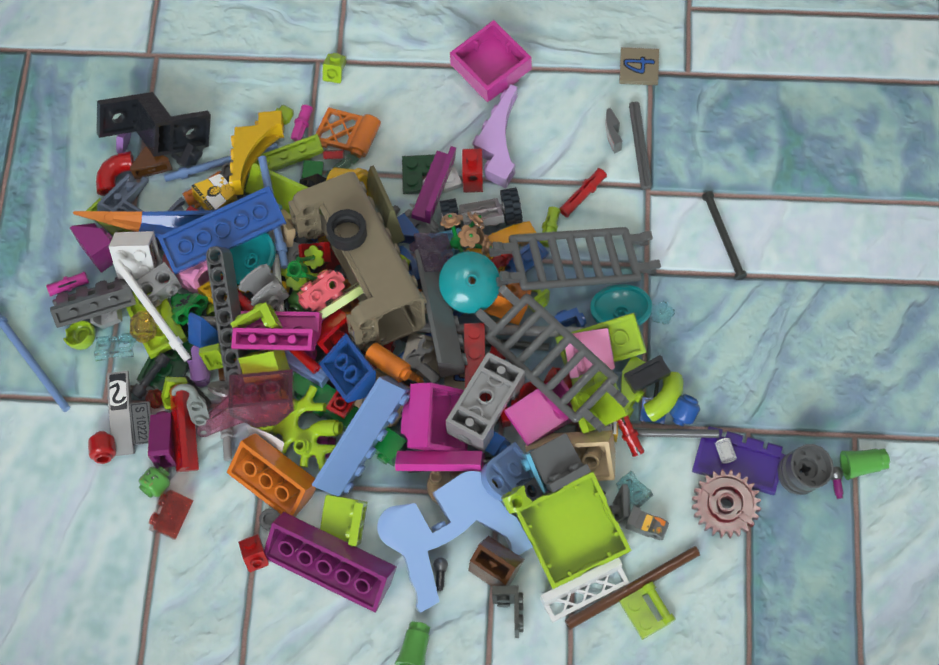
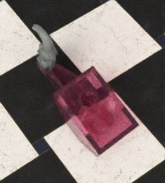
(253, 398)

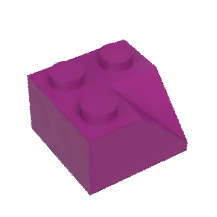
(94, 243)

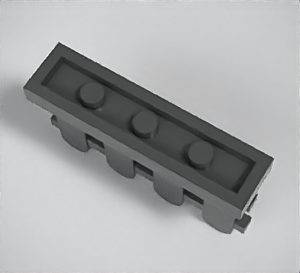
(91, 302)

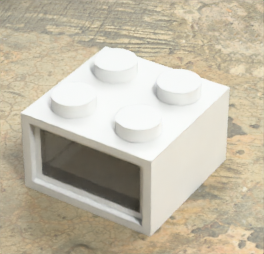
(136, 251)

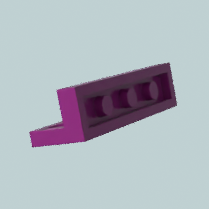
(434, 185)

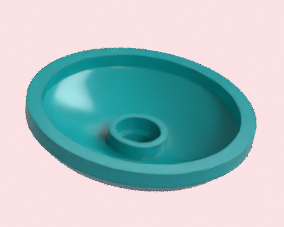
(257, 251)
(459, 292)
(619, 301)

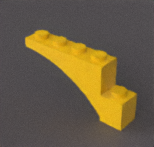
(250, 143)

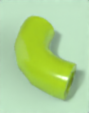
(666, 398)

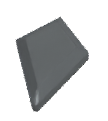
(621, 504)

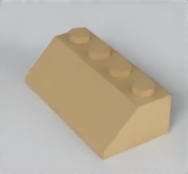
(593, 449)

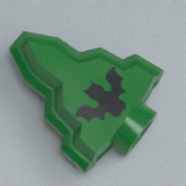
(187, 303)

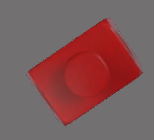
(472, 166)

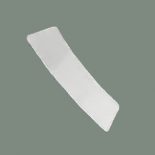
(274, 441)

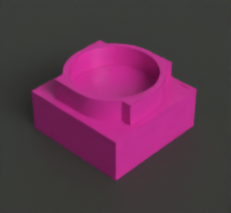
(490, 61)
(426, 417)

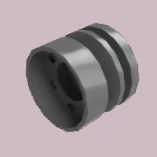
(814, 464)

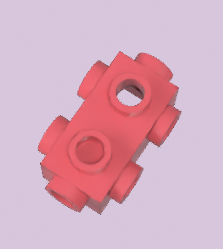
(316, 293)

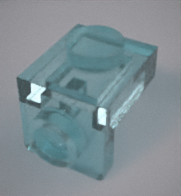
(638, 492)

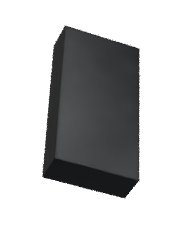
(647, 374)

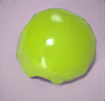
(80, 335)

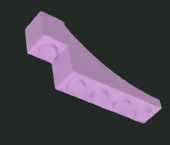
(493, 141)

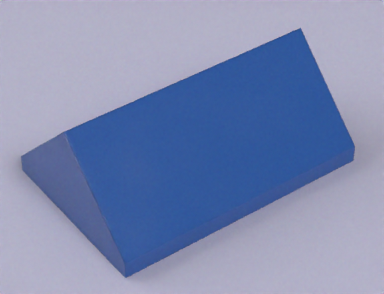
(349, 370)

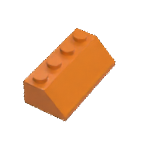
(271, 475)

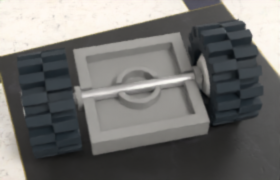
(489, 209)

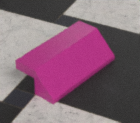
(298, 333)
(439, 461)

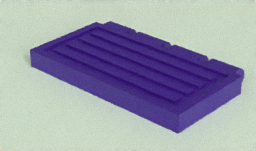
(752, 460)

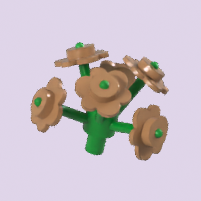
(470, 234)

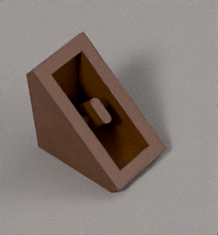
(148, 165)

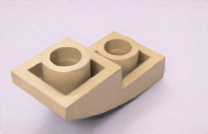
(288, 230)

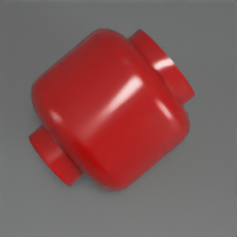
(101, 447)

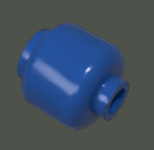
(685, 410)

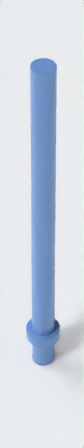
(33, 364)

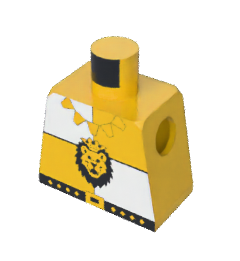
(213, 193)

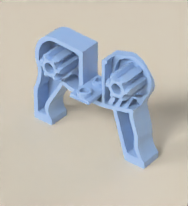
(462, 503)

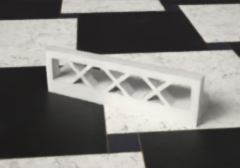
(585, 580)

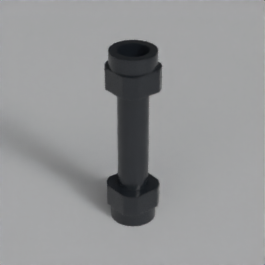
(139, 390)

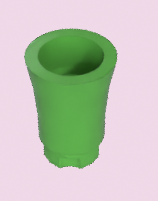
(863, 462)
(414, 645)

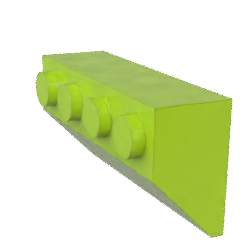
(283, 187)

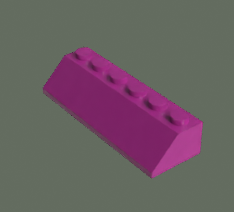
(329, 561)

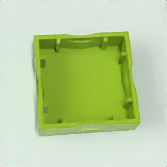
(573, 530)

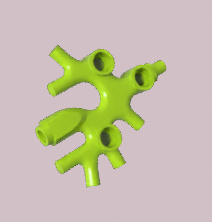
(306, 439)

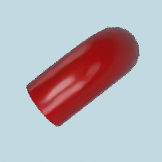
(110, 170)

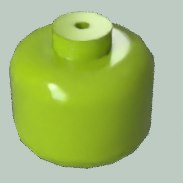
(287, 113)

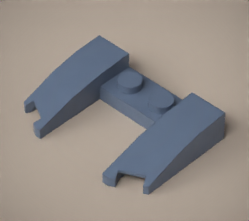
(124, 193)

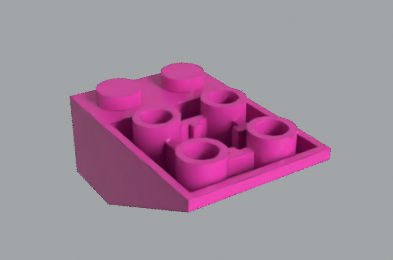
(537, 416)

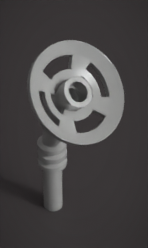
(226, 434)

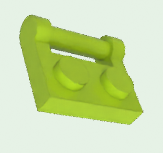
(640, 613)

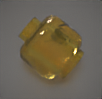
(143, 326)

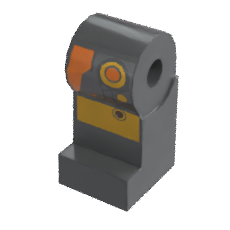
(646, 524)

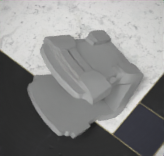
(264, 287)

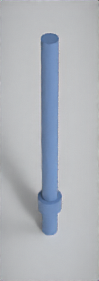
(184, 172)
(281, 246)

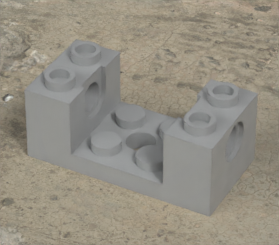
(475, 419)

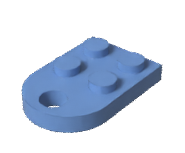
(505, 471)

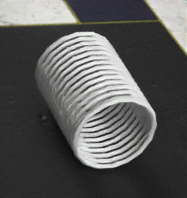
(726, 450)

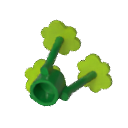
(298, 271)

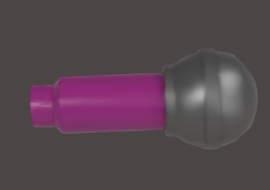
(837, 483)

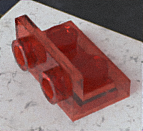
(170, 514)

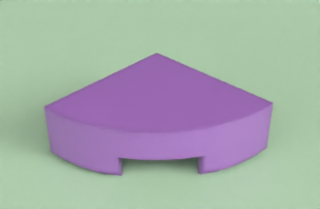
(122, 142)

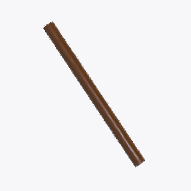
(632, 587)

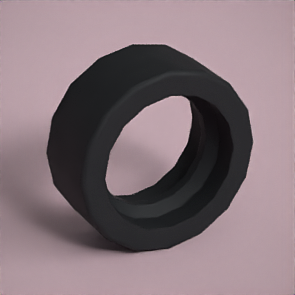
(345, 216)

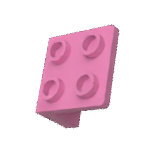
(596, 341)

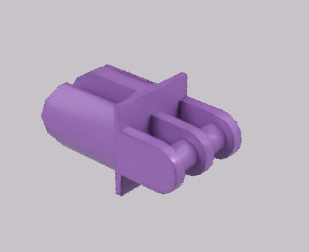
(198, 371)

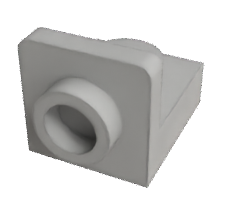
(108, 319)

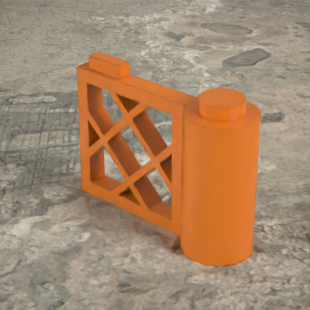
(361, 133)
(391, 364)

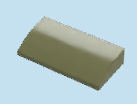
(383, 205)

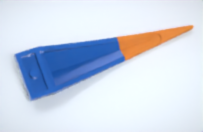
(156, 221)

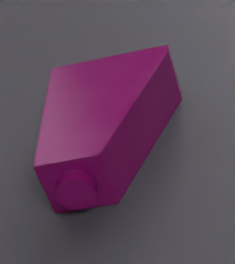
(161, 440)

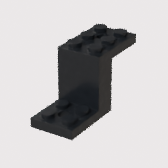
(152, 122)

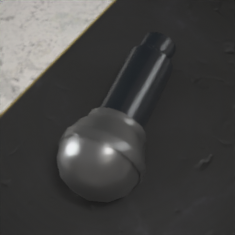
(440, 566)

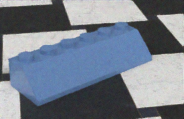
(362, 436)

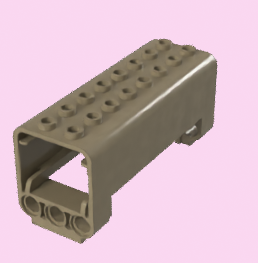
(390, 299)

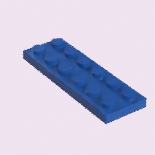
(222, 228)

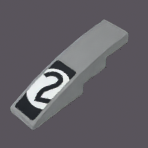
(119, 417)

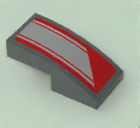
(612, 129)

